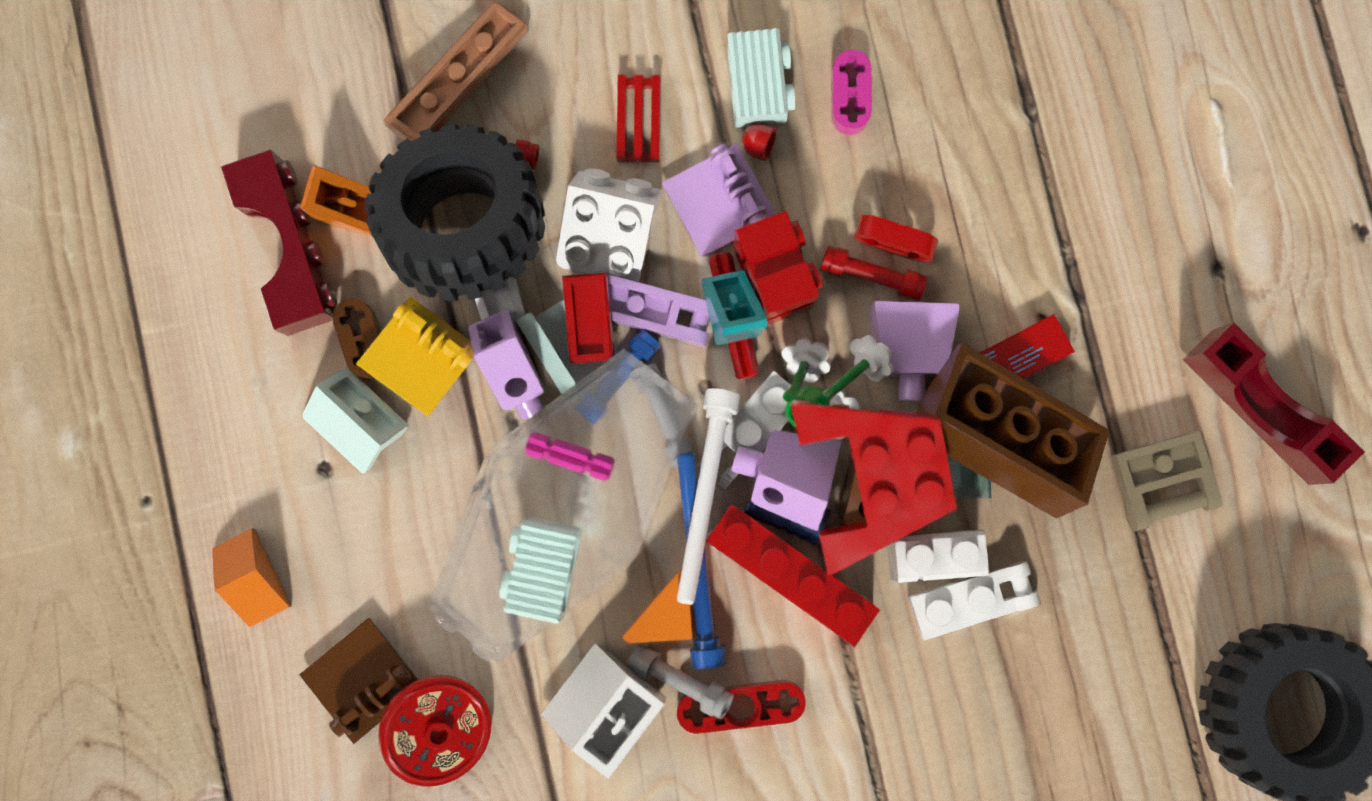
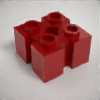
(775, 266)

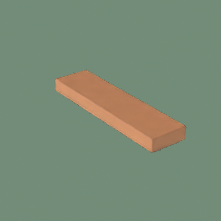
(457, 73)

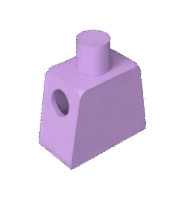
(918, 338)
(507, 364)
(791, 477)

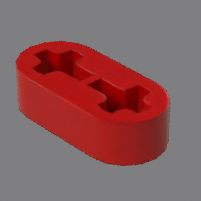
(896, 238)

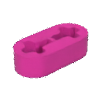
(860, 92)

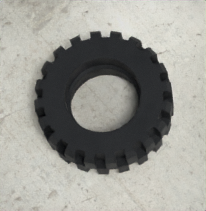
(438, 168)
(1237, 702)

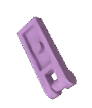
(657, 310)

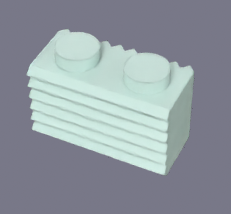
(758, 77)
(541, 569)

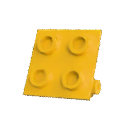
(417, 356)

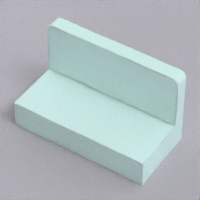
(549, 340)
(353, 418)

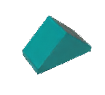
(733, 308)

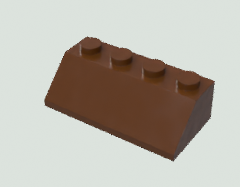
(1015, 432)

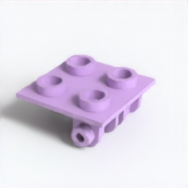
(717, 198)

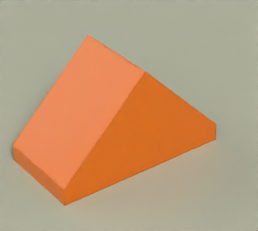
(336, 200)
(248, 579)
(663, 618)

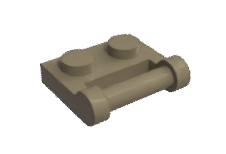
(1162, 466)

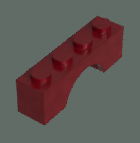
(296, 293)
(1239, 376)

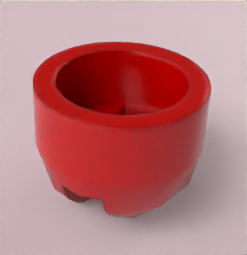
(759, 140)

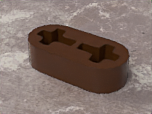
(348, 337)

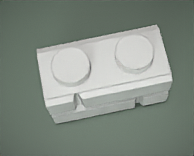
(938, 556)

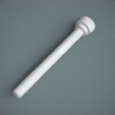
(720, 408)

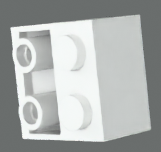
(603, 710)

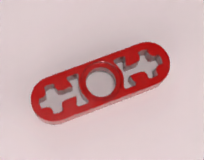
(754, 720)

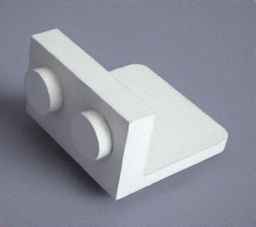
(606, 224)

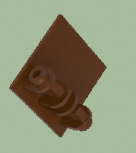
(358, 680)

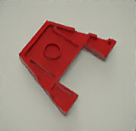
(898, 472)

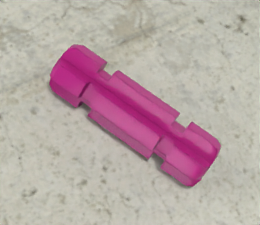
(569, 456)

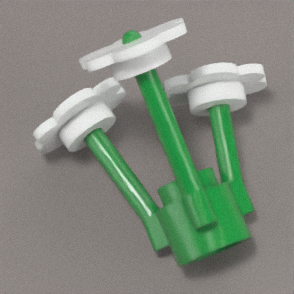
(809, 359)

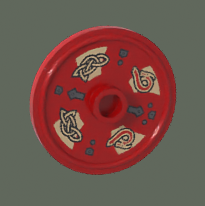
(434, 730)

